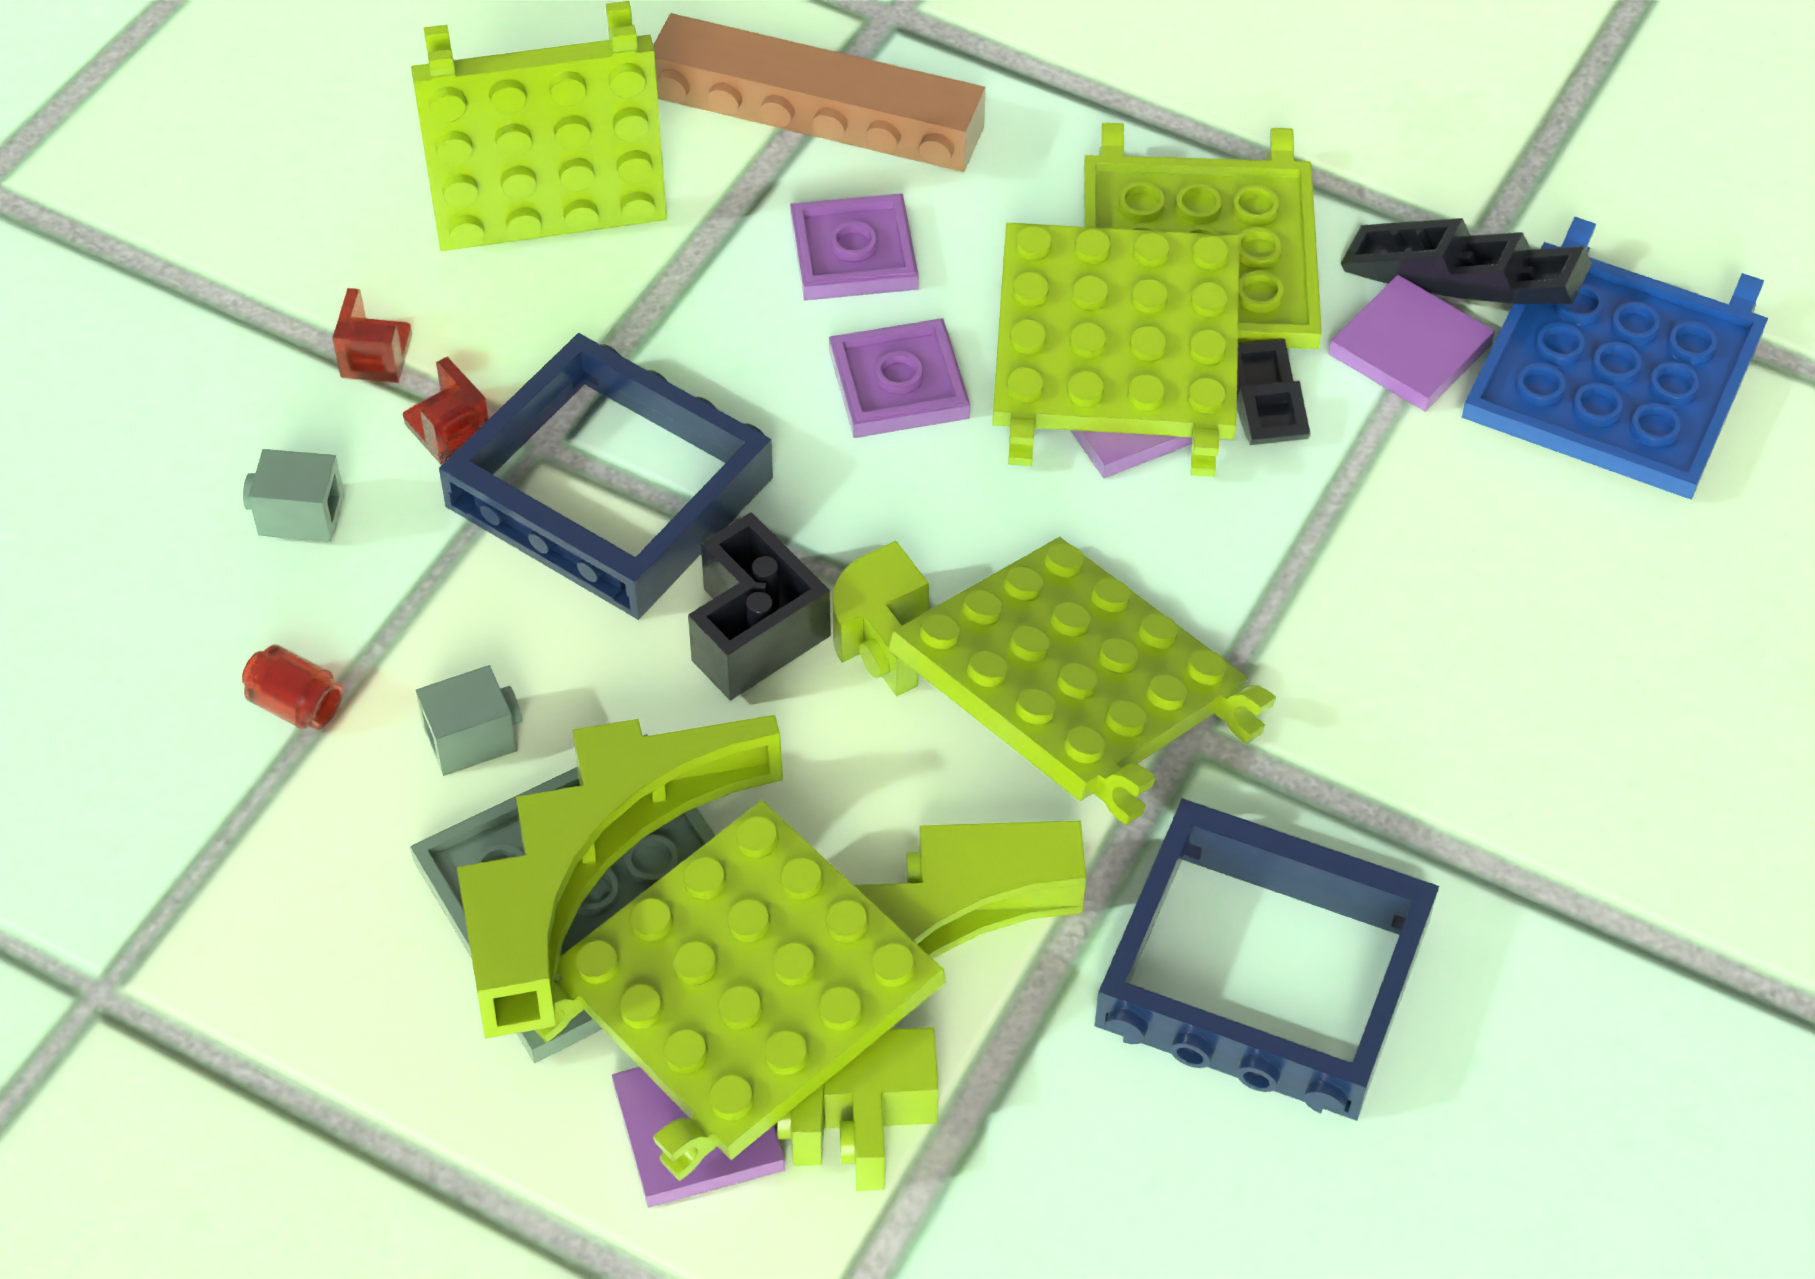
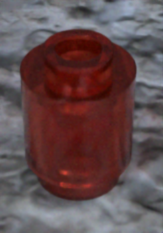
(291, 687)

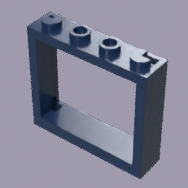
(569, 548)
(1294, 870)

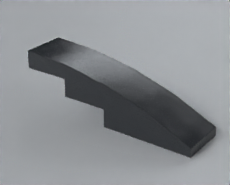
(1465, 266)

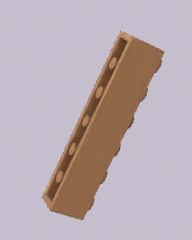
(819, 92)

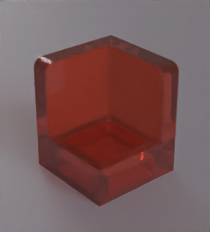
(369, 346)
(450, 416)

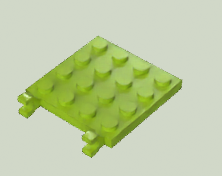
(541, 137)
(1257, 199)
(1118, 336)
(1076, 673)
(743, 983)

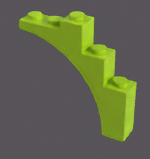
(572, 835)
(956, 889)

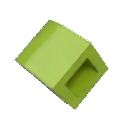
(872, 601)
(882, 1087)

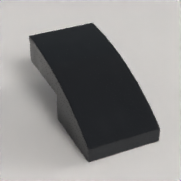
(1267, 396)

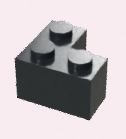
(761, 609)

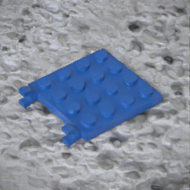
(1624, 374)

